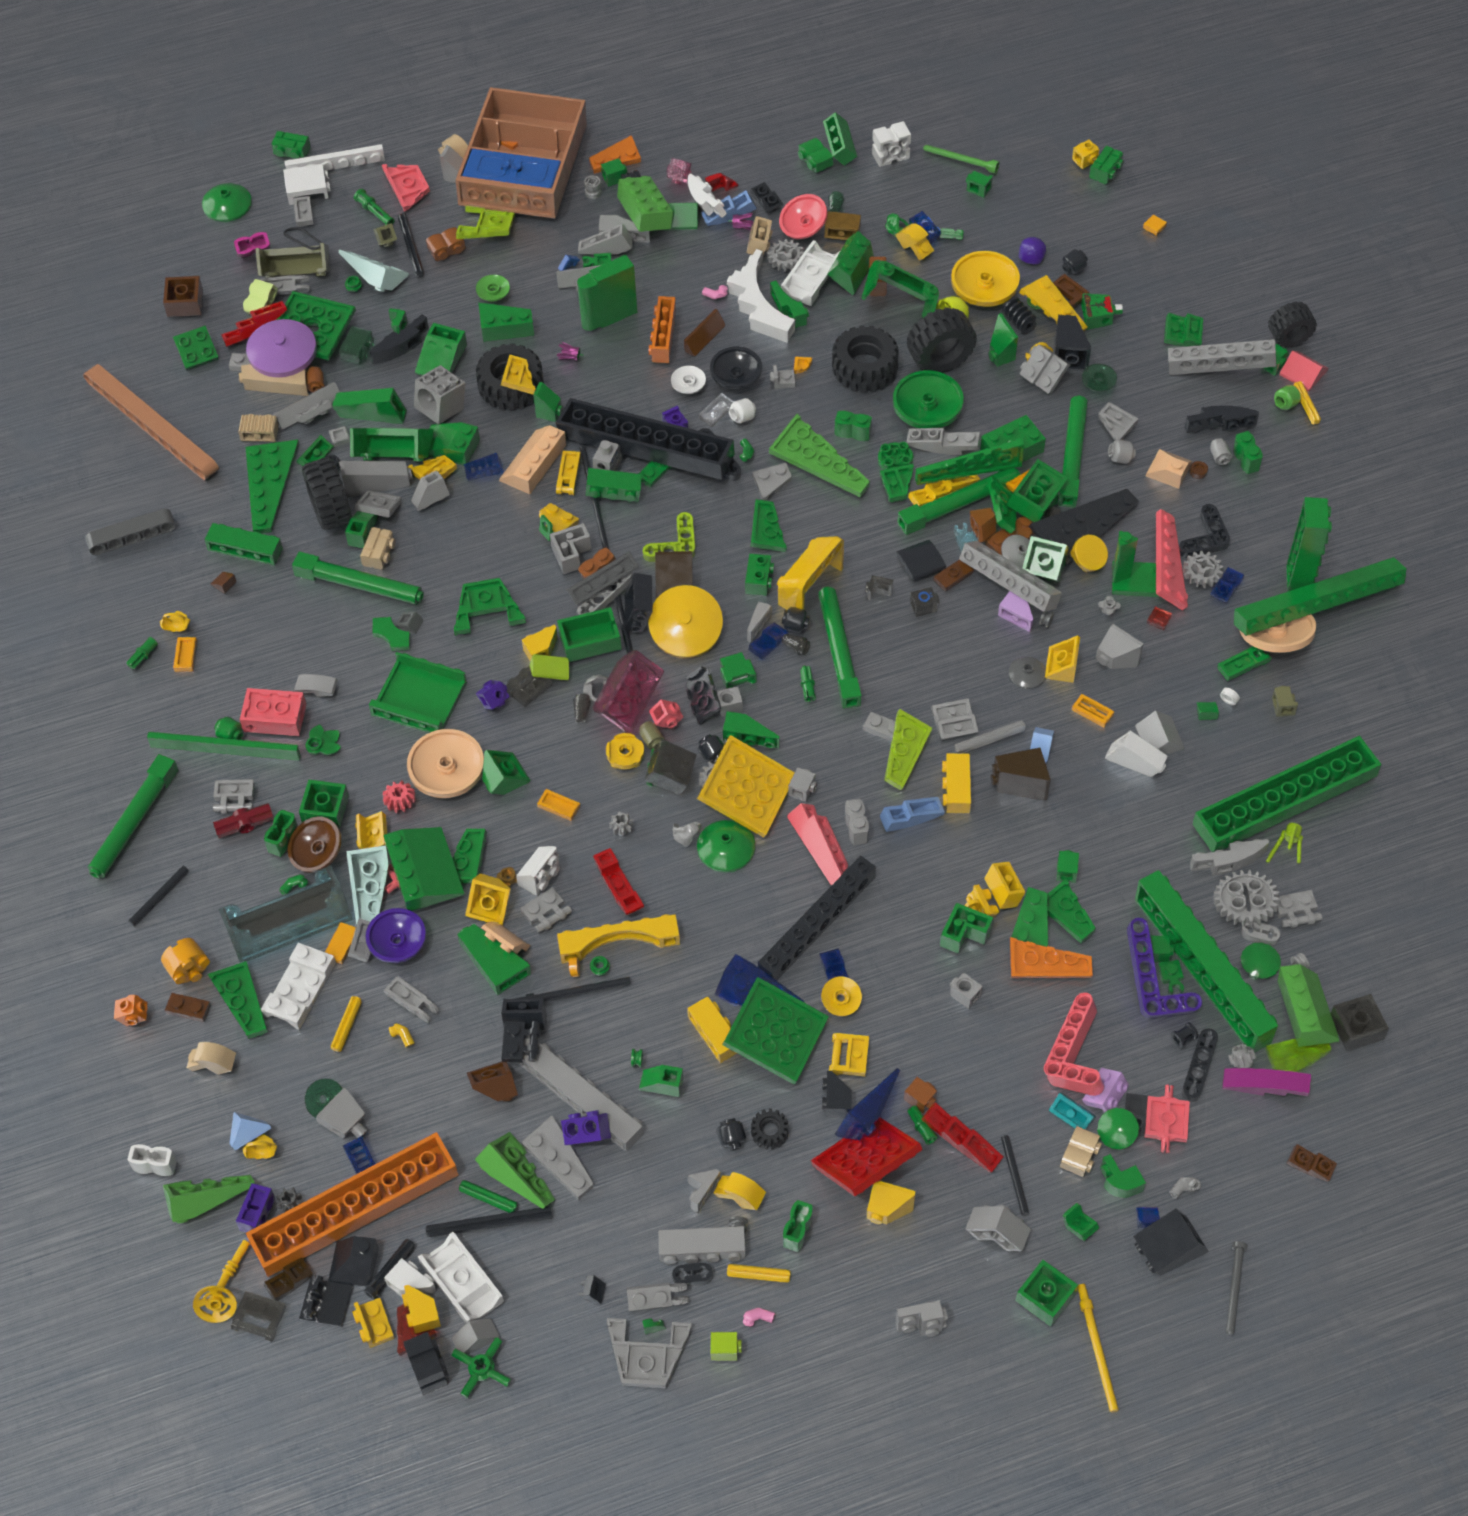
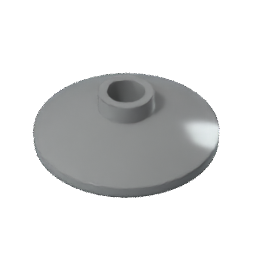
(1011, 551)

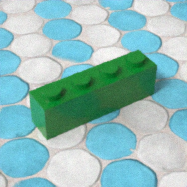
(243, 544)

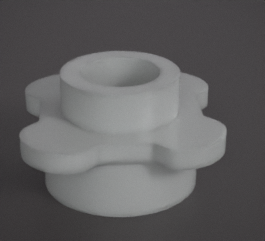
(1106, 609)

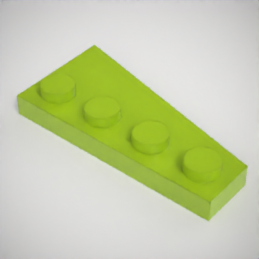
(905, 748)

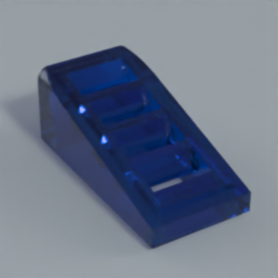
(483, 462)
(359, 1142)

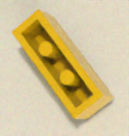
(957, 783)
(711, 1027)

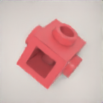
(666, 714)

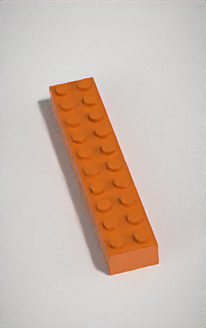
(352, 1204)

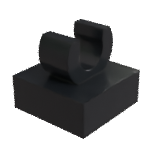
(593, 1289)

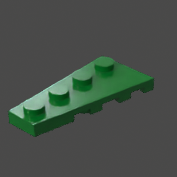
(240, 996)

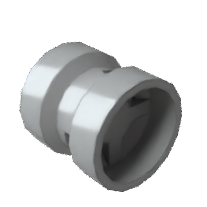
(592, 187)

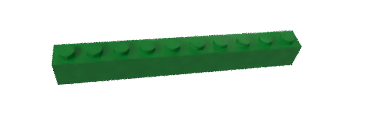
(1319, 596)

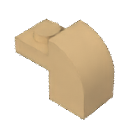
(456, 144)
(211, 1056)

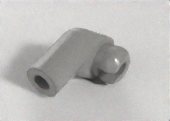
(1184, 1184)

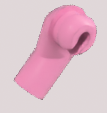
(722, 292)

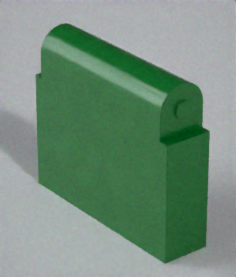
(607, 294)

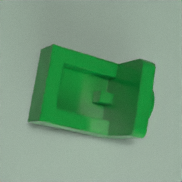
(1079, 1222)

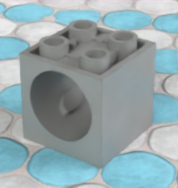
(439, 394)

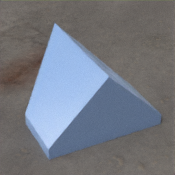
(246, 1129)

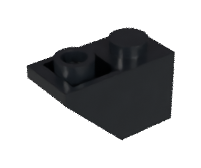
(838, 1096)

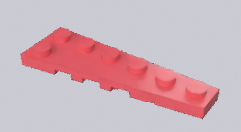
(1168, 562)

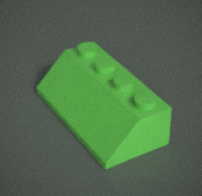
(1306, 1006)

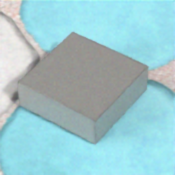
(339, 436)

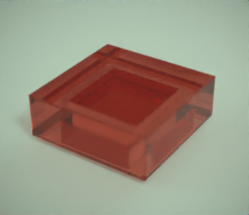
(1159, 618)

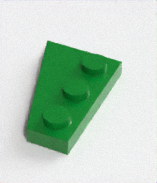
(470, 854)
(1068, 913)
(1033, 918)

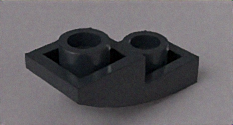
(765, 197)

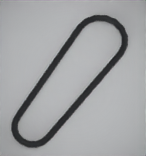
(299, 228)

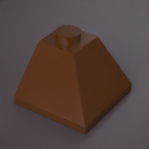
(494, 1081)

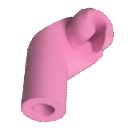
(756, 1314)

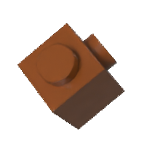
(920, 1094)

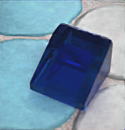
(1146, 1216)

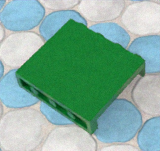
(419, 693)

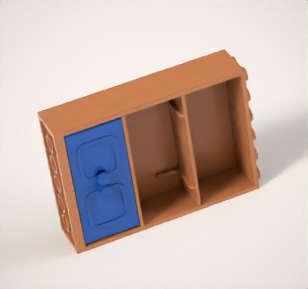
(538, 169)

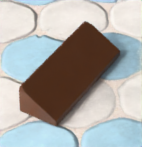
(704, 333)

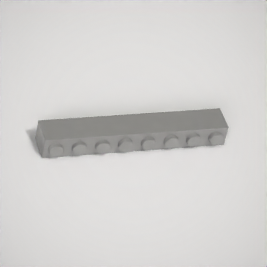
(582, 1094)

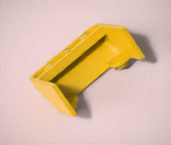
(808, 568)

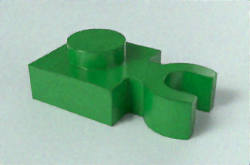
(599, 259)
(1172, 974)

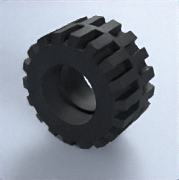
(1292, 324)

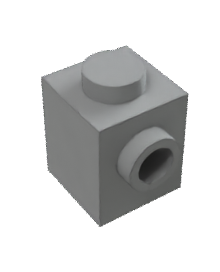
(802, 784)

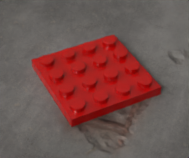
(866, 1161)

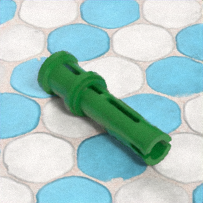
(365, 199)

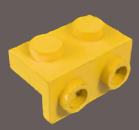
(371, 830)

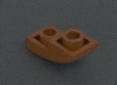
(1311, 1164)

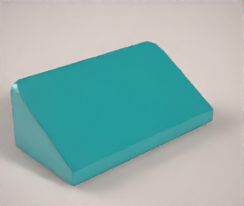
(1071, 1112)

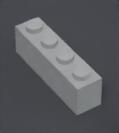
(701, 1244)

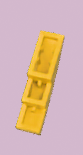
(938, 489)

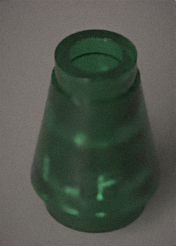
(835, 201)

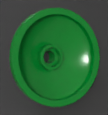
(226, 202)
(729, 854)

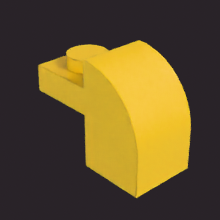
(915, 237)
(741, 1190)

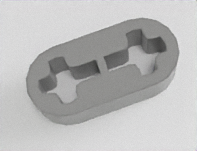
(1260, 933)

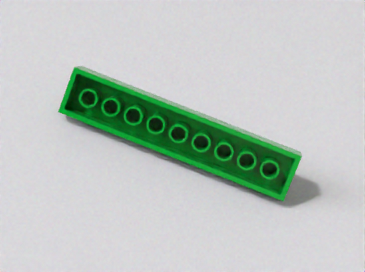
(1286, 794)
(1206, 962)

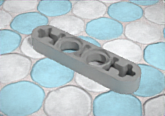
(608, 596)

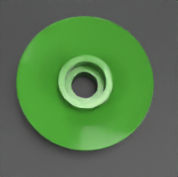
(492, 287)

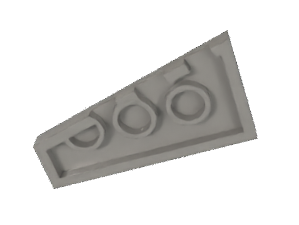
(548, 1148)

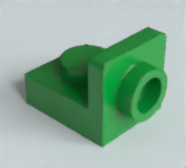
(398, 319)

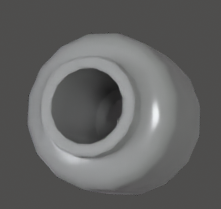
(1121, 451)

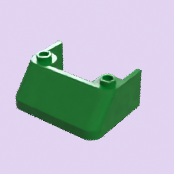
(903, 280)
(390, 442)

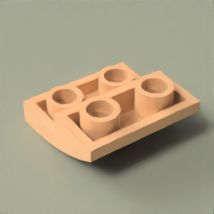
(509, 940)

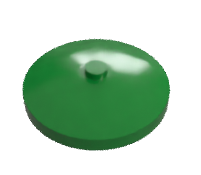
(928, 399)

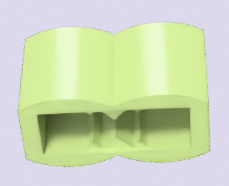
(260, 295)

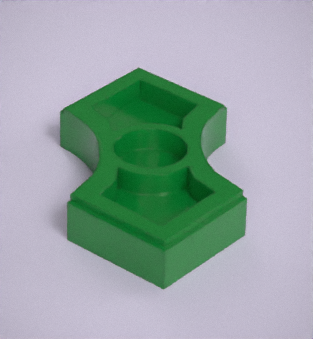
(385, 629)

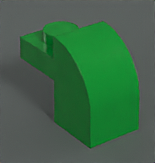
(1121, 1183)

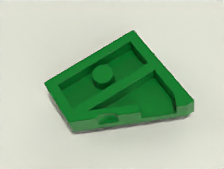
(897, 481)

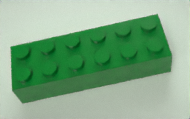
(1308, 543)

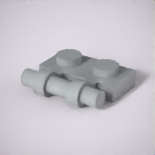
(233, 790)
(1296, 904)
(543, 905)

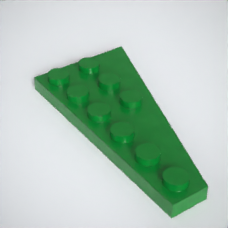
(267, 478)

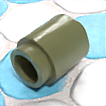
(650, 734)

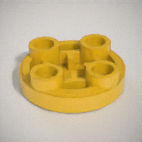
(1089, 553)

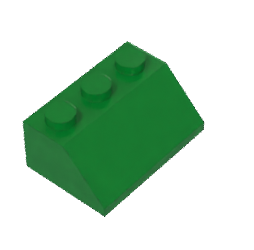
(852, 262)

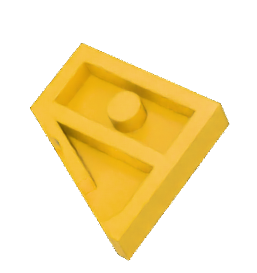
(441, 464)

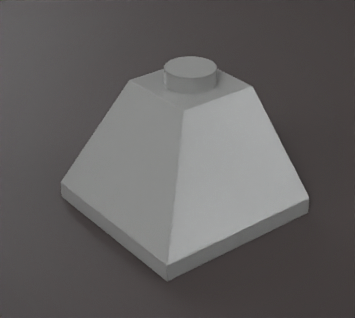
(1119, 649)

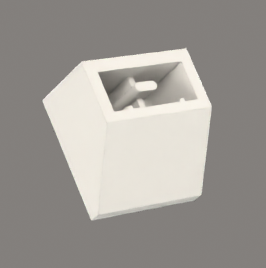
(539, 870)

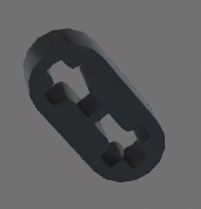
(690, 1270)

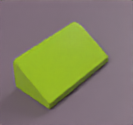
(549, 667)

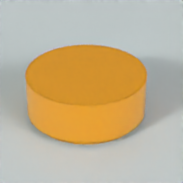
(574, 967)

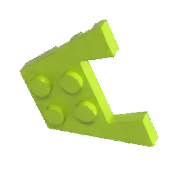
(490, 224)

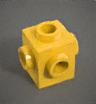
(1085, 153)

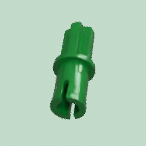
(142, 653)
(807, 683)
(926, 1132)

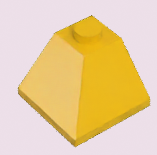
(488, 899)
(889, 1203)

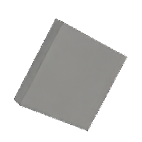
(378, 503)

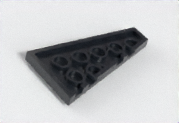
(1086, 519)

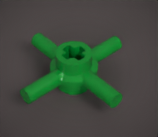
(482, 1374)

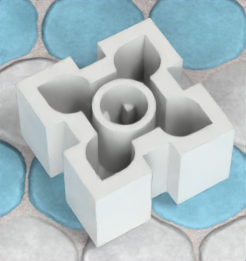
(891, 144)

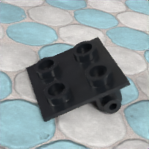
(325, 1302)

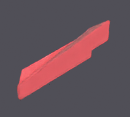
(819, 840)

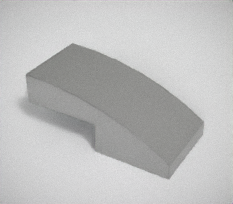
(316, 684)

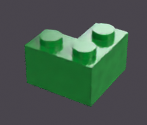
(965, 924)

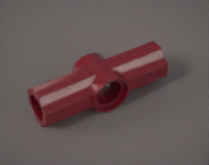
(243, 820)

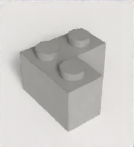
(568, 545)
(999, 1225)

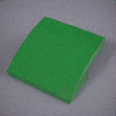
(1183, 330)

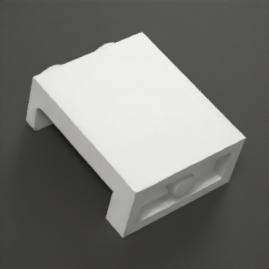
(306, 181)

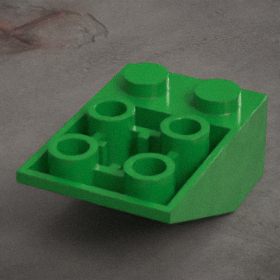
(441, 347)

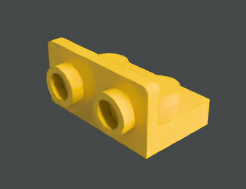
(374, 1323)

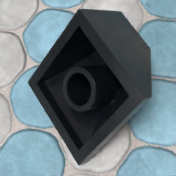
(354, 1261)

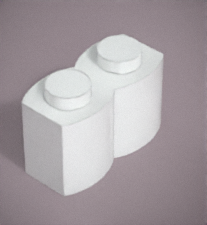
(149, 1160)

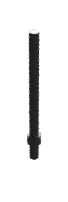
(580, 989)

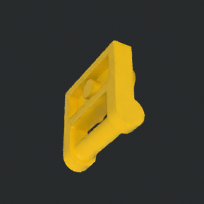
(856, 1054)

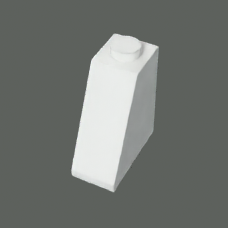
(1137, 755)

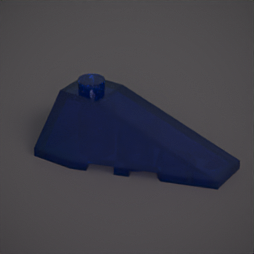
(739, 979)
(864, 1115)

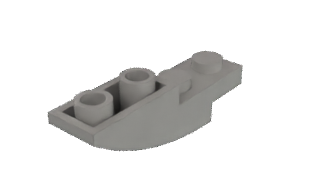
(937, 441)
(1236, 857)

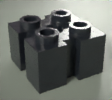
(426, 1362)

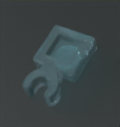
(964, 536)

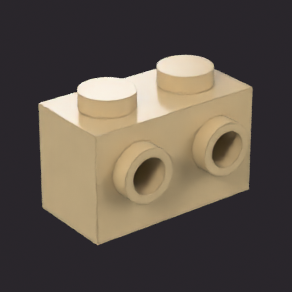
(760, 235)

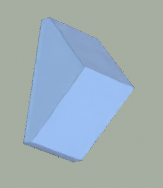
(1042, 739)

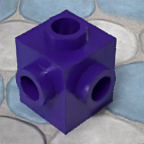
(493, 694)

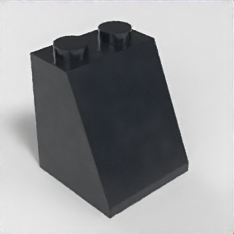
(1072, 343)
(1169, 1243)

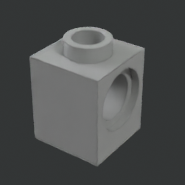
(734, 698)
(969, 997)

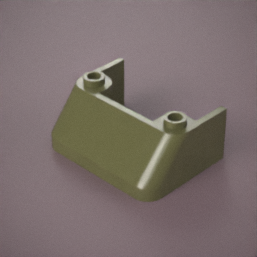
(292, 261)

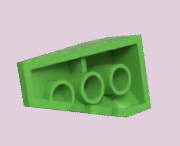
(506, 1162)
(191, 1200)

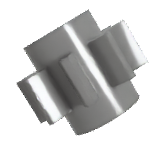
(621, 823)
(1242, 1056)

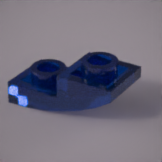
(1227, 585)
(833, 964)

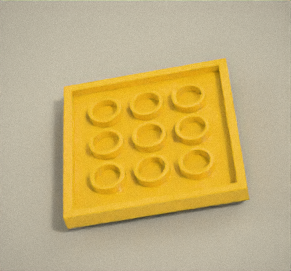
(746, 786)

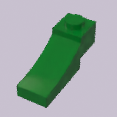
(788, 306)

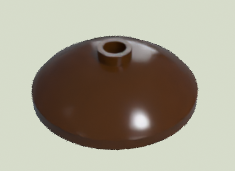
(308, 840)

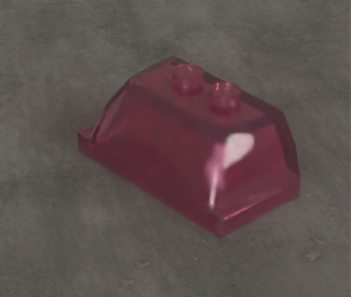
(628, 690)

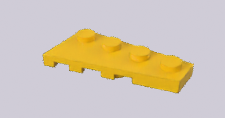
(1049, 298)

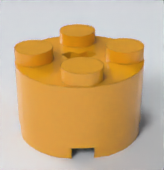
(185, 961)

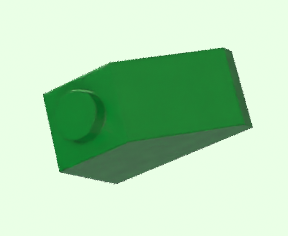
(547, 403)

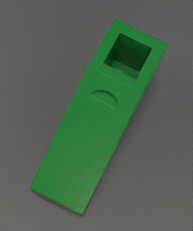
(359, 528)
(749, 731)

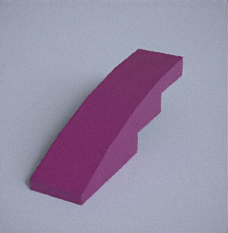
(1266, 1081)

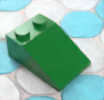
(454, 441)
(1037, 491)

